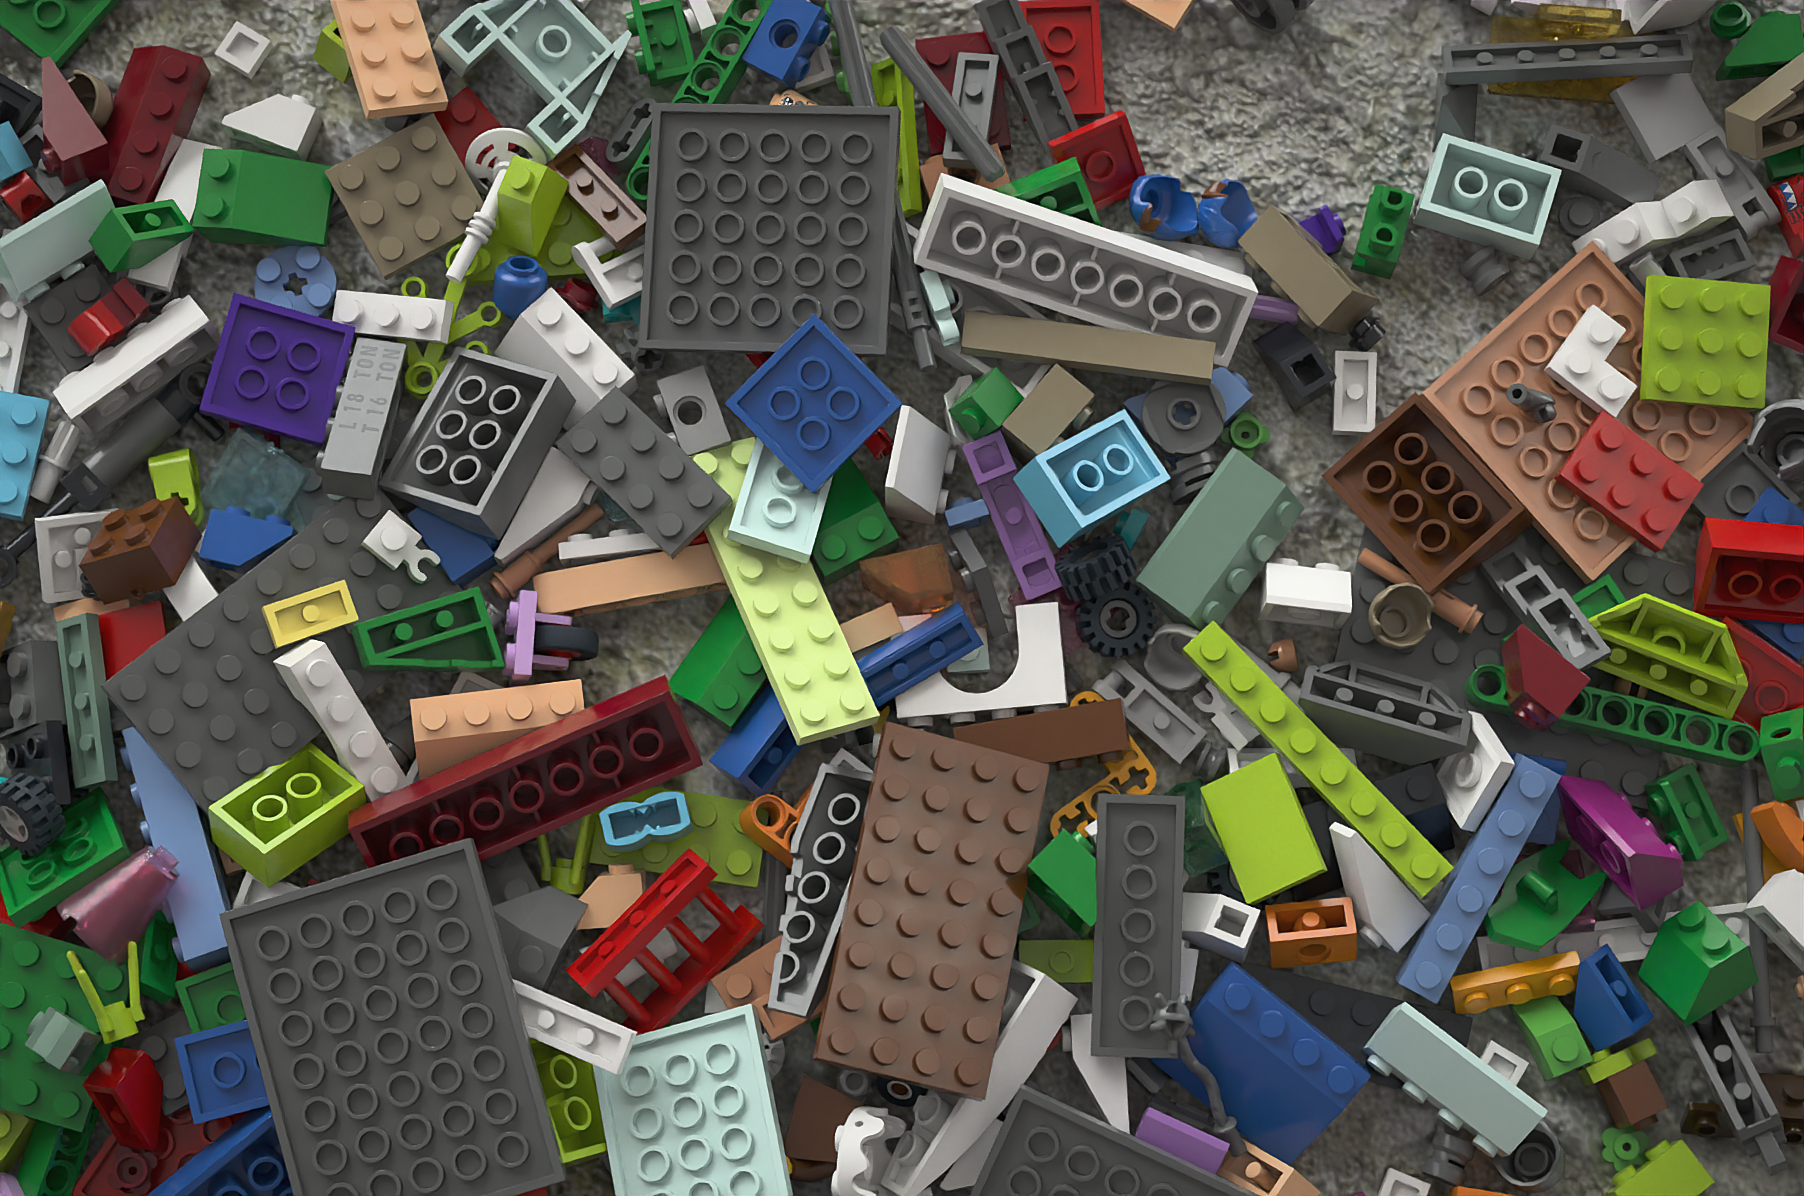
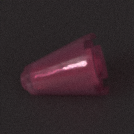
(122, 902)

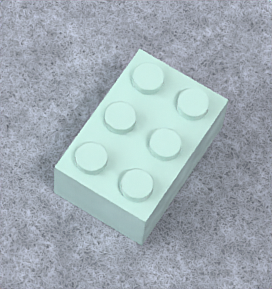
(1487, 196)

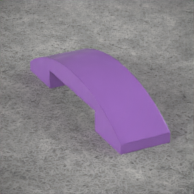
(1012, 515)

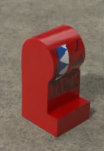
(1789, 200)

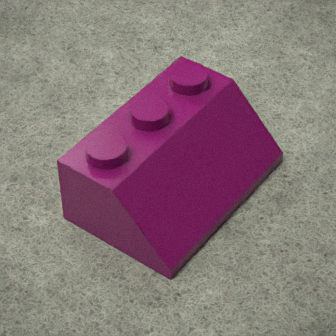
(1620, 840)

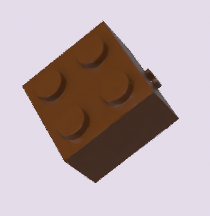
(140, 550)

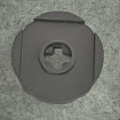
(1173, 437)

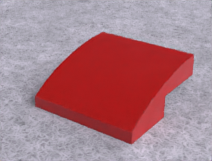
(130, 633)

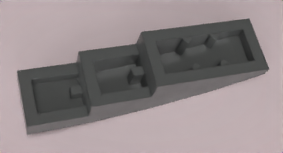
(1027, 70)
(1709, 260)
(1544, 608)

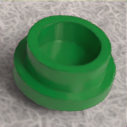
(1730, 20)

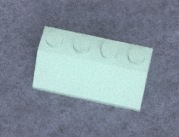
(1453, 1081)

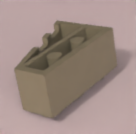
(1769, 115)
(1305, 272)

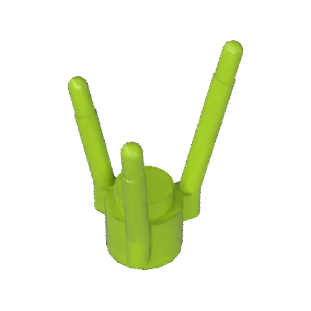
(569, 872)
(115, 1019)

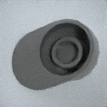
(1535, 1162)

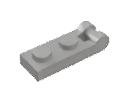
(1738, 183)
(1152, 712)

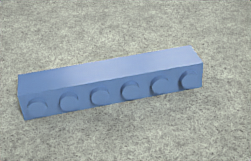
(183, 830)
(1476, 879)

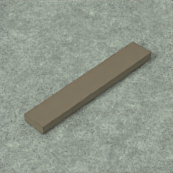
(1088, 348)

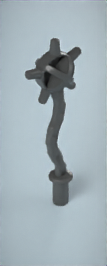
(1173, 1025)

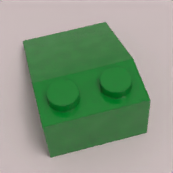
(262, 199)
(850, 527)

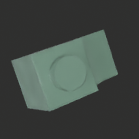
(61, 1040)

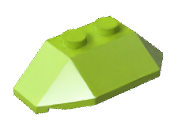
(1673, 653)

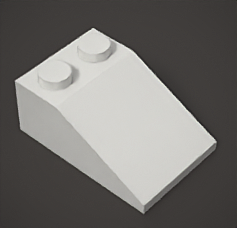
(917, 469)

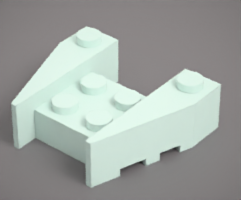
(549, 49)

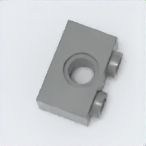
(692, 392)

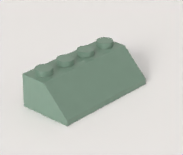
(1220, 543)

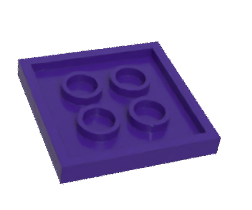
(277, 370)

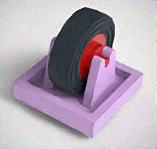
(542, 641)

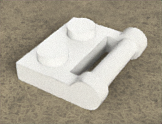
(616, 279)

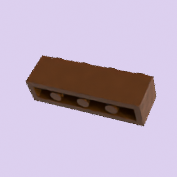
(1057, 735)

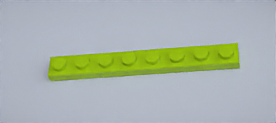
(1317, 759)

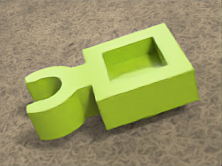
(1607, 1064)

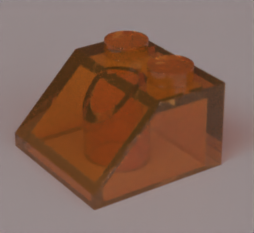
(910, 580)

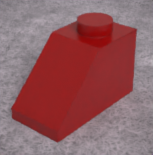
(128, 1096)

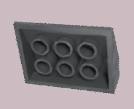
(479, 441)

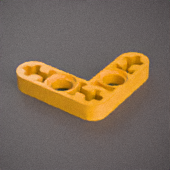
(1116, 771)

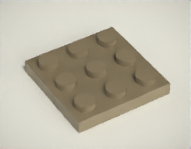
(407, 195)

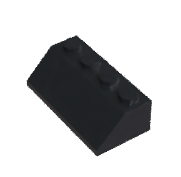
(1412, 792)

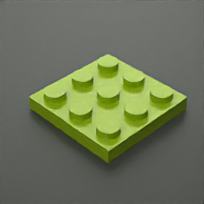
(1705, 342)

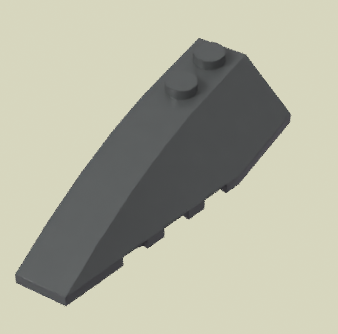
(818, 888)

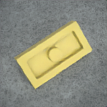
(310, 614)

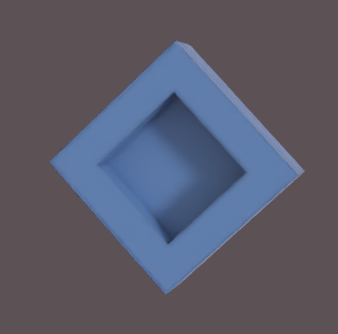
(966, 513)

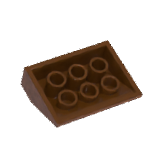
(1427, 496)

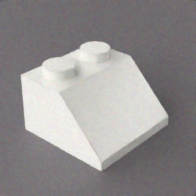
(1305, 594)

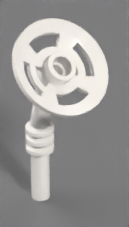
(486, 217)

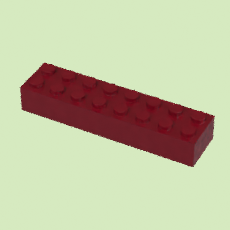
(535, 780)

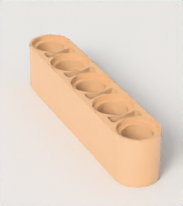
(629, 582)

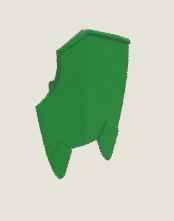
(1539, 900)

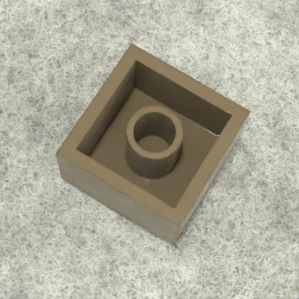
(1048, 415)

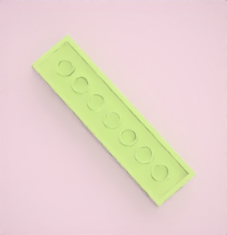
(787, 620)

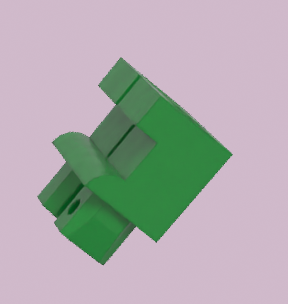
(1382, 231)

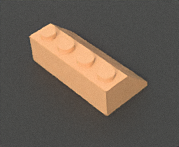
(471, 723)

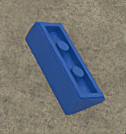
(918, 653)

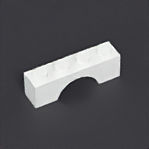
(328, 696)

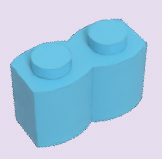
(634, 825)

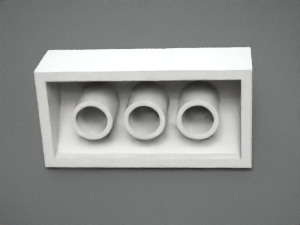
(137, 366)

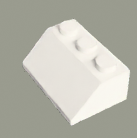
(560, 342)

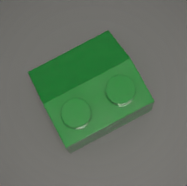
(1696, 964)

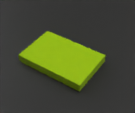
(1263, 829)

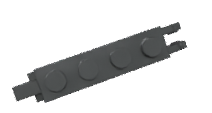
(1737, 1087)

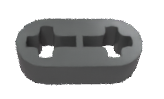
(631, 136)

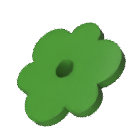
(1613, 1152)

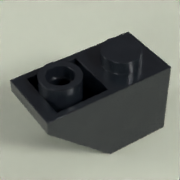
(1295, 364)

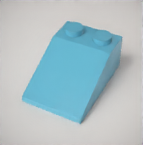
(1090, 477)

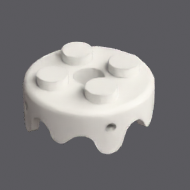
(864, 1152)

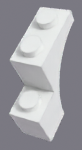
(1657, 223)

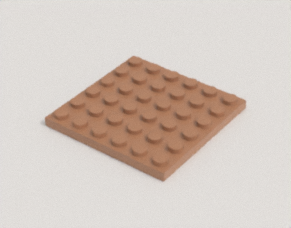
(1529, 453)

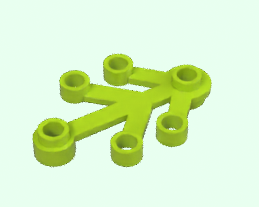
(431, 360)

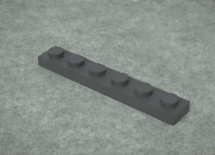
(1566, 59)

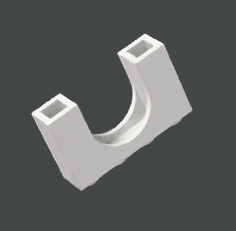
(1034, 686)

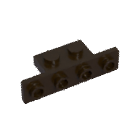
(1786, 1093)

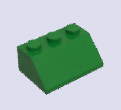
(721, 670)
(1066, 881)

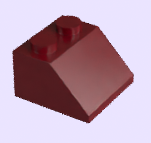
(1538, 680)

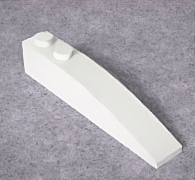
(951, 1124)

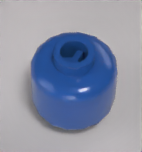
(518, 285)

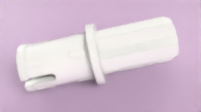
(55, 461)

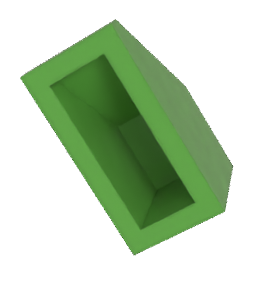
(1551, 1036)

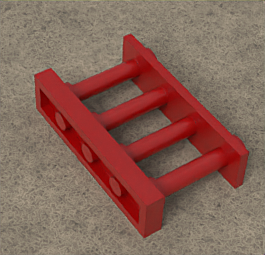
(643, 922)

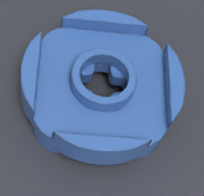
(302, 263)

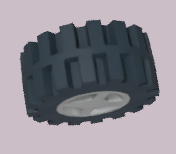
(28, 814)

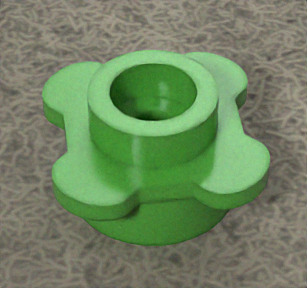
(1245, 423)

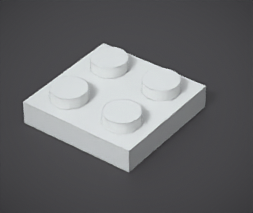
(1474, 776)

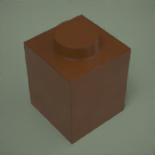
(1632, 1097)

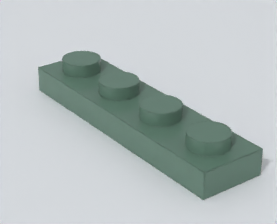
(86, 701)

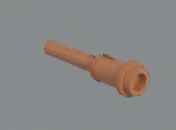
(530, 564)
(1445, 604)

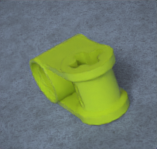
(178, 476)

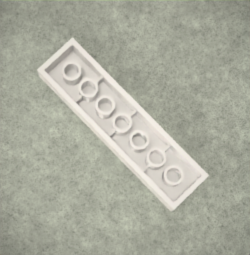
(1080, 267)

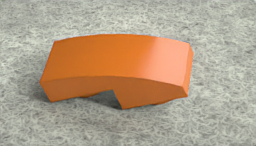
(1781, 833)

